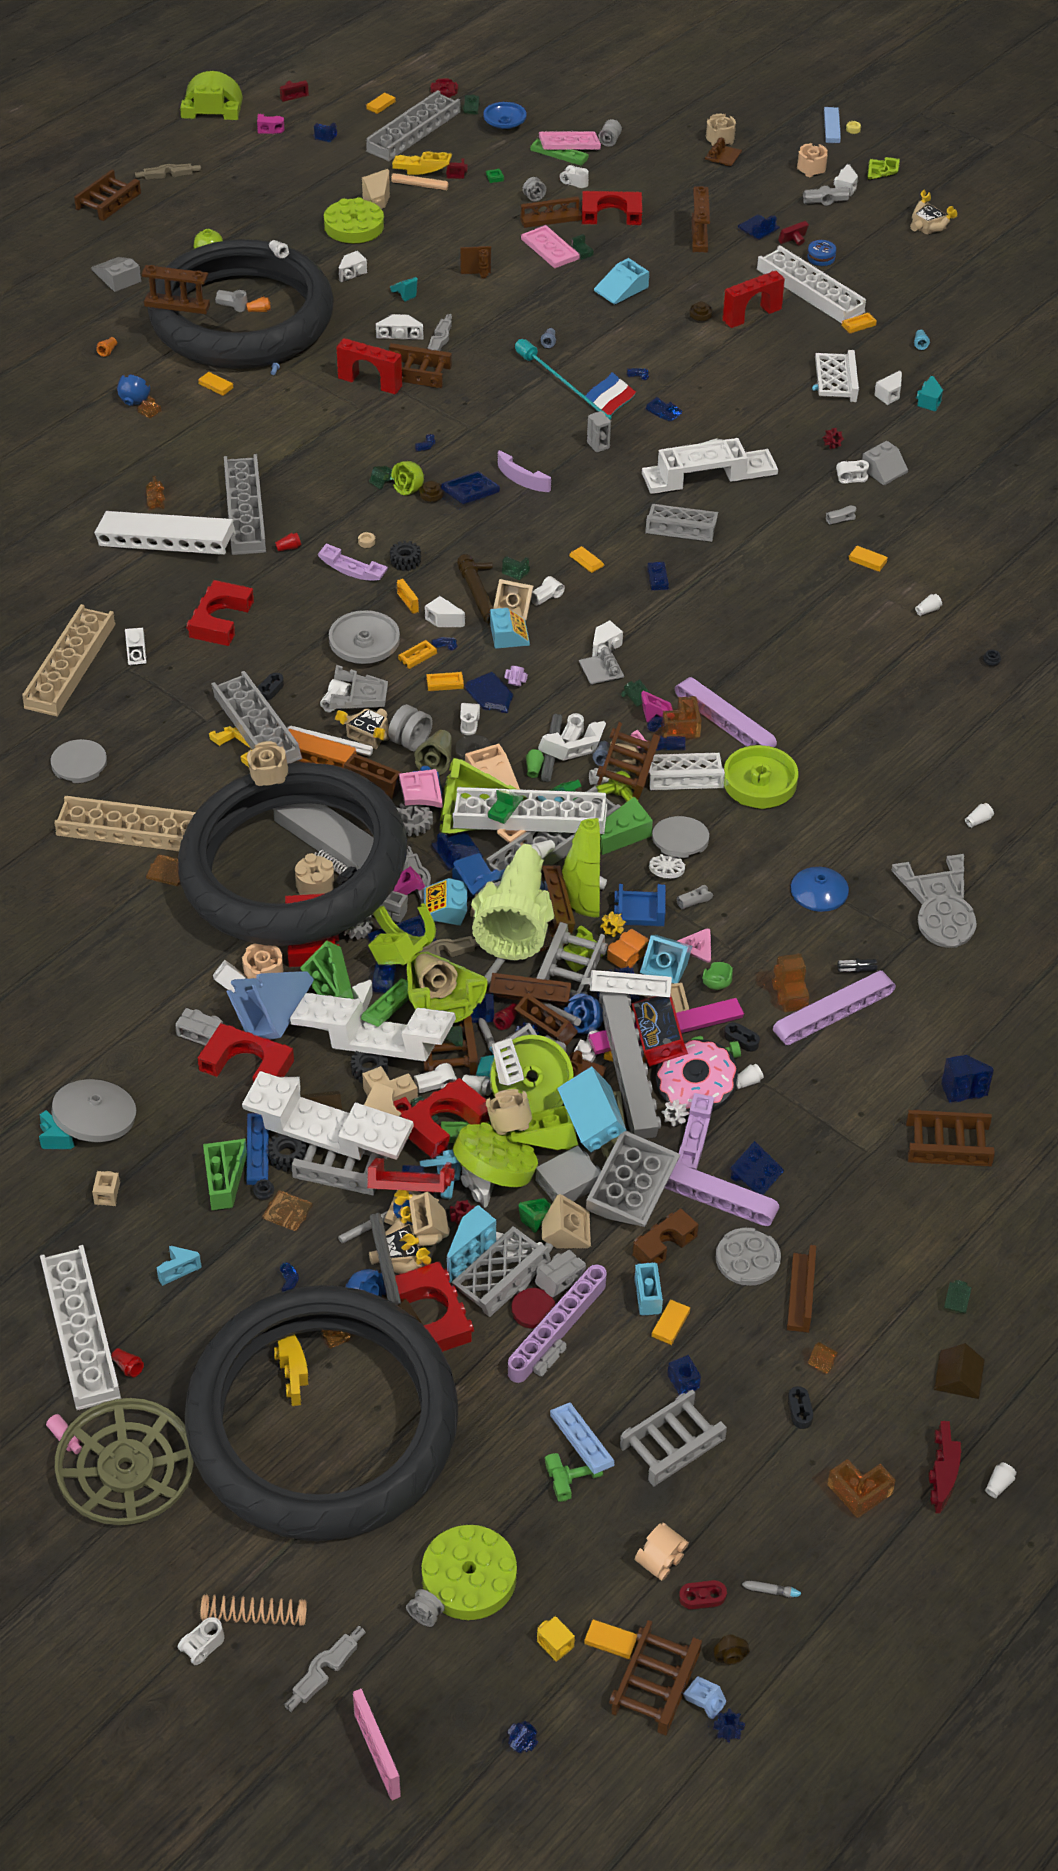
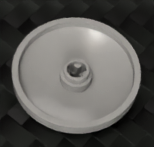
(364, 637)
(93, 1110)

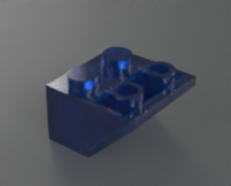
(966, 1078)

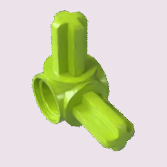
(617, 788)

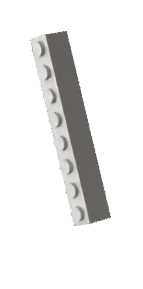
(629, 1065)

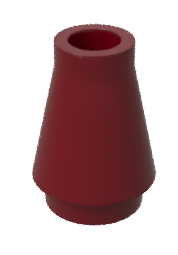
(505, 1017)

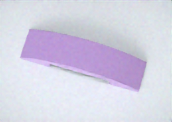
(521, 476)
(349, 566)
(696, 1130)

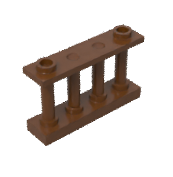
(109, 204)
(700, 219)
(173, 302)
(425, 358)
(641, 771)
(469, 1060)
(950, 1154)
(673, 1694)

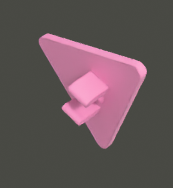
(701, 944)

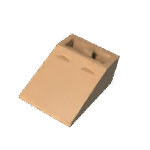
(494, 762)

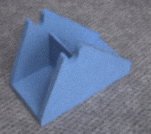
(268, 1001)

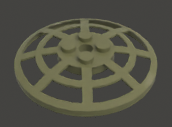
(123, 1451)

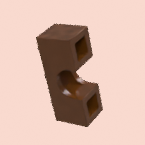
(676, 1228)

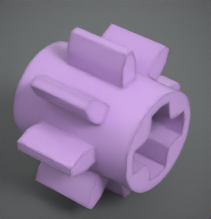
(516, 676)

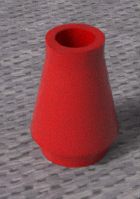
(288, 542)
(128, 1363)

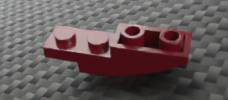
(945, 1467)

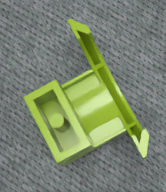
(397, 945)

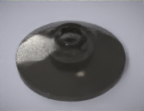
(471, 743)

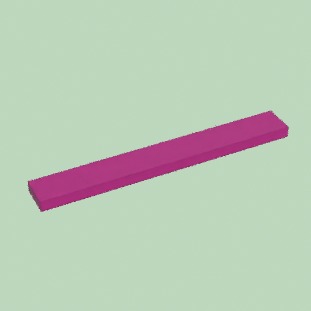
(688, 1021)

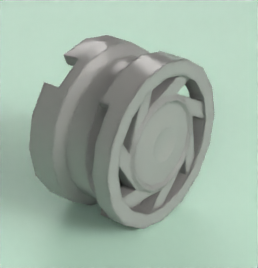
(534, 189)
(425, 1607)

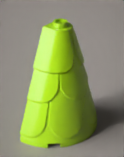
(464, 776)
(582, 869)
(463, 999)

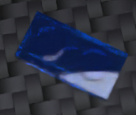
(657, 576)
(383, 977)

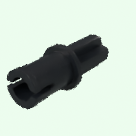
(857, 965)

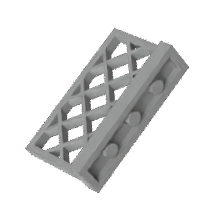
(682, 528)
(512, 1279)

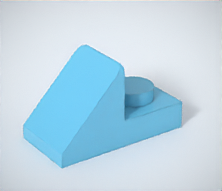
(182, 1263)

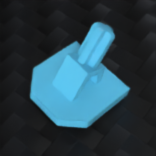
(440, 1161)

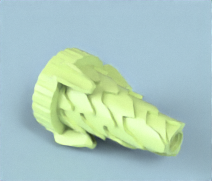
(515, 914)

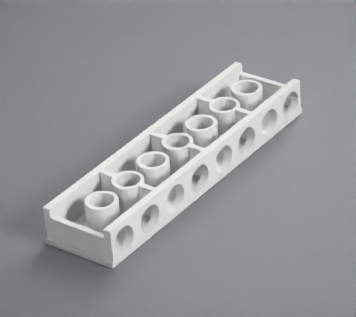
(812, 287)
(165, 530)
(530, 813)
(80, 1329)

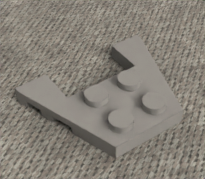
(365, 691)
(933, 884)

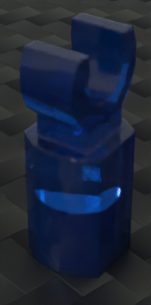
(671, 743)

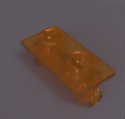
(155, 494)

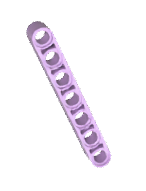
(725, 715)
(834, 1007)
(722, 1195)
(553, 1331)

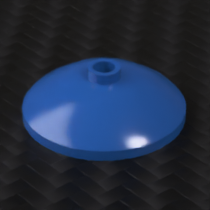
(504, 115)
(819, 889)

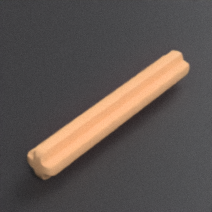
(418, 181)

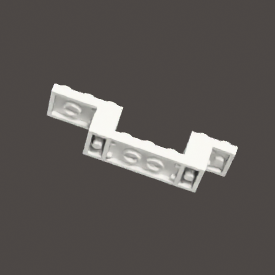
(705, 456)
(351, 1033)
(325, 1126)

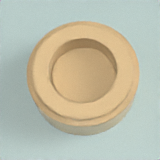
(366, 540)

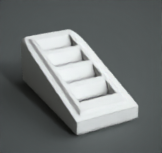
(515, 1069)

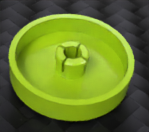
(353, 220)
(774, 768)
(547, 1061)
(495, 1156)
(472, 1594)

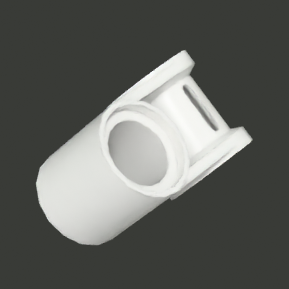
(575, 177)
(851, 471)
(469, 718)
(200, 1644)

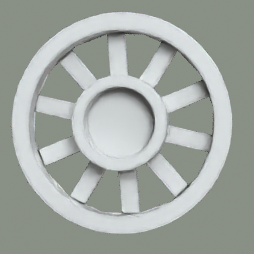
(667, 866)

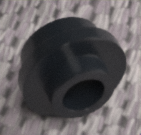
(992, 657)
(261, 1185)

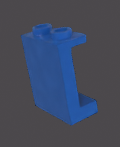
(641, 907)

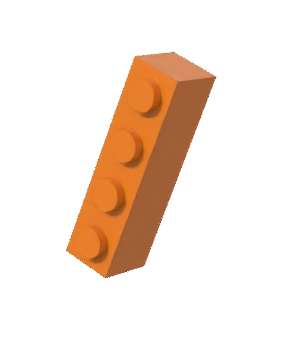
(320, 750)

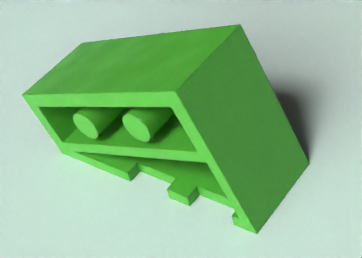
(625, 827)
(329, 972)
(224, 1170)

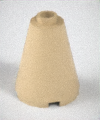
(436, 975)

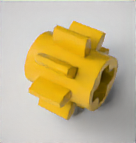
(612, 924)

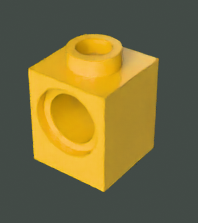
(555, 1638)

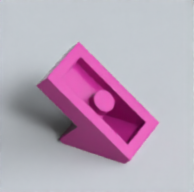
(654, 705)

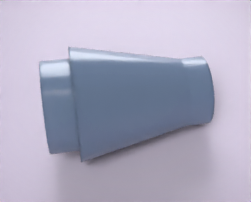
(548, 338)
(601, 753)

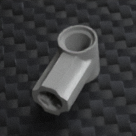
(233, 299)

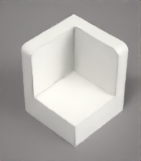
(226, 973)

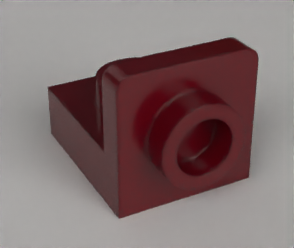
(456, 170)

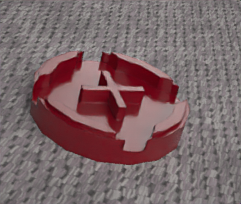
(445, 86)
(531, 1307)

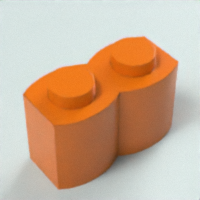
(627, 949)

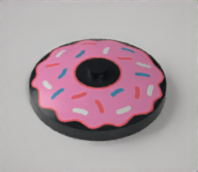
(704, 1070)

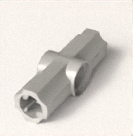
(825, 195)

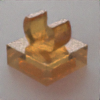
(149, 408)
(335, 1337)
(822, 1358)

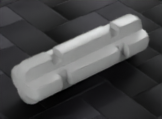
(549, 1357)

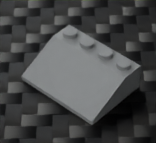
(632, 1180)

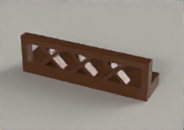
(548, 217)
(555, 885)
(543, 990)
(801, 1291)

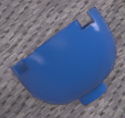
(133, 389)
(588, 1010)
(368, 1281)

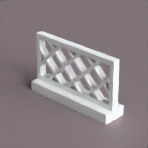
(849, 375)
(690, 778)
(629, 983)

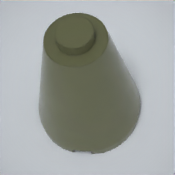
(435, 752)

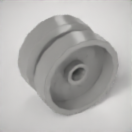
(410, 727)

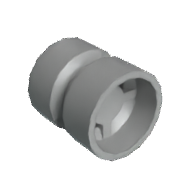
(610, 132)

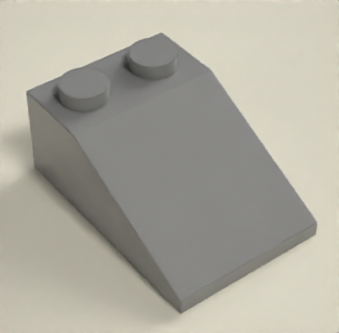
(118, 273)

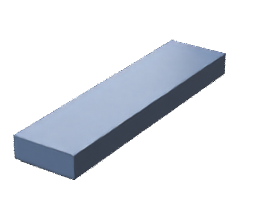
(832, 125)
(582, 1438)

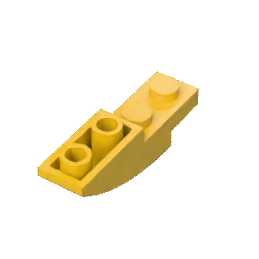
(425, 164)
(293, 1360)

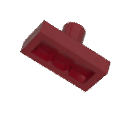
(293, 90)
(794, 233)

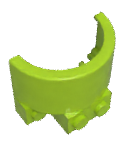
(209, 93)

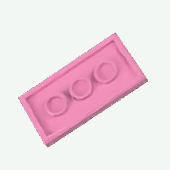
(569, 140)
(550, 246)
(376, 1744)

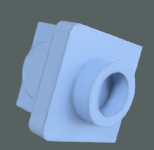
(705, 1695)

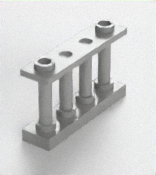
(557, 952)
(333, 1176)
(676, 1457)

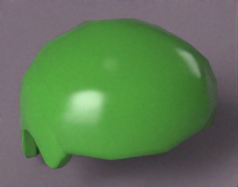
(718, 976)

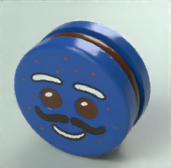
(821, 252)

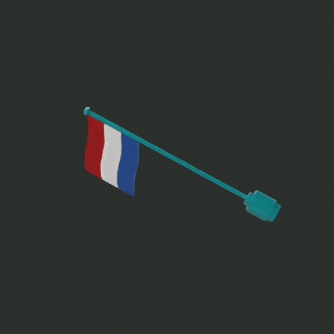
(604, 397)

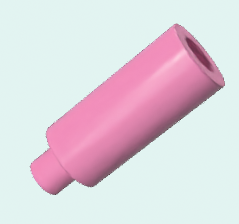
(58, 1427)

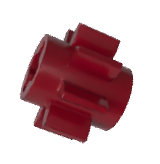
(830, 434)
(460, 1210)

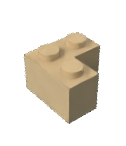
(403, 1085)

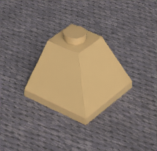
(376, 188)
(514, 596)
(566, 1224)

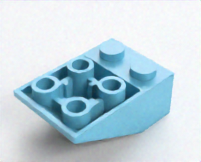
(623, 281)
(471, 1240)

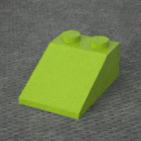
(549, 1130)

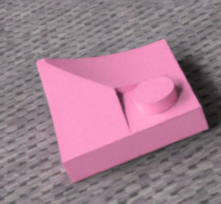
(421, 788)

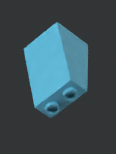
(592, 1109)

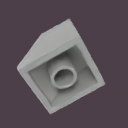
(885, 463)

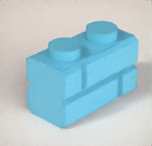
(648, 1289)

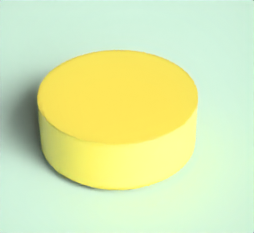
(853, 127)

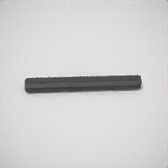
(549, 760)
(385, 1258)

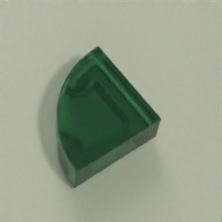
(455, 1036)

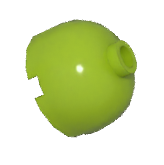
(206, 237)
(407, 477)

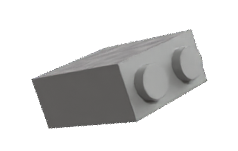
(568, 1174)

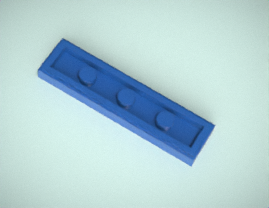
(256, 1149)

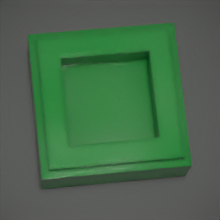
(494, 175)

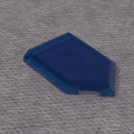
(490, 692)

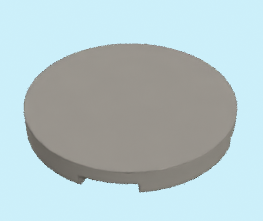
(78, 760)
(680, 836)
(947, 921)
(748, 1256)

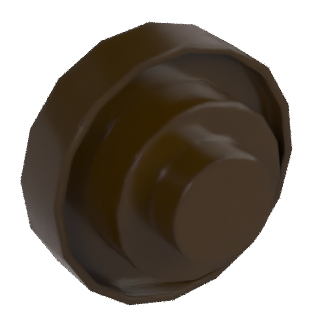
(701, 311)
(431, 491)
(731, 1649)

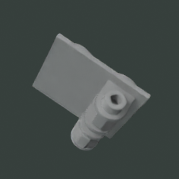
(601, 667)

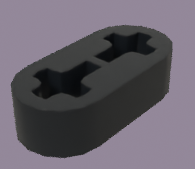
(273, 683)
(743, 1036)
(795, 1407)

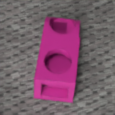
(270, 124)
(409, 882)

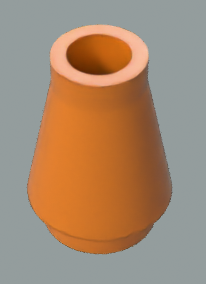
(259, 305)
(105, 347)

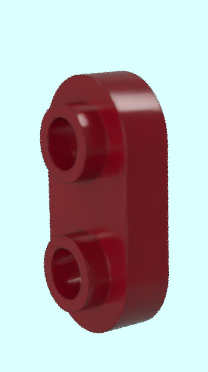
(702, 1593)

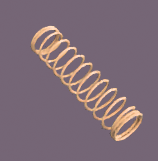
(301, 1612)

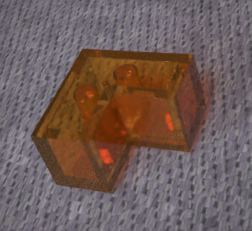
(683, 721)
(790, 982)
(860, 1491)

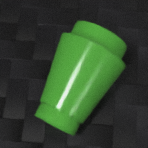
(534, 762)

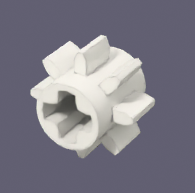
(675, 1112)

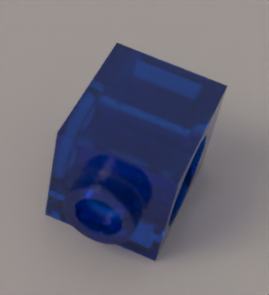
(684, 1367)

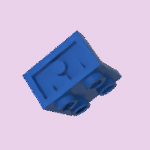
(476, 872)

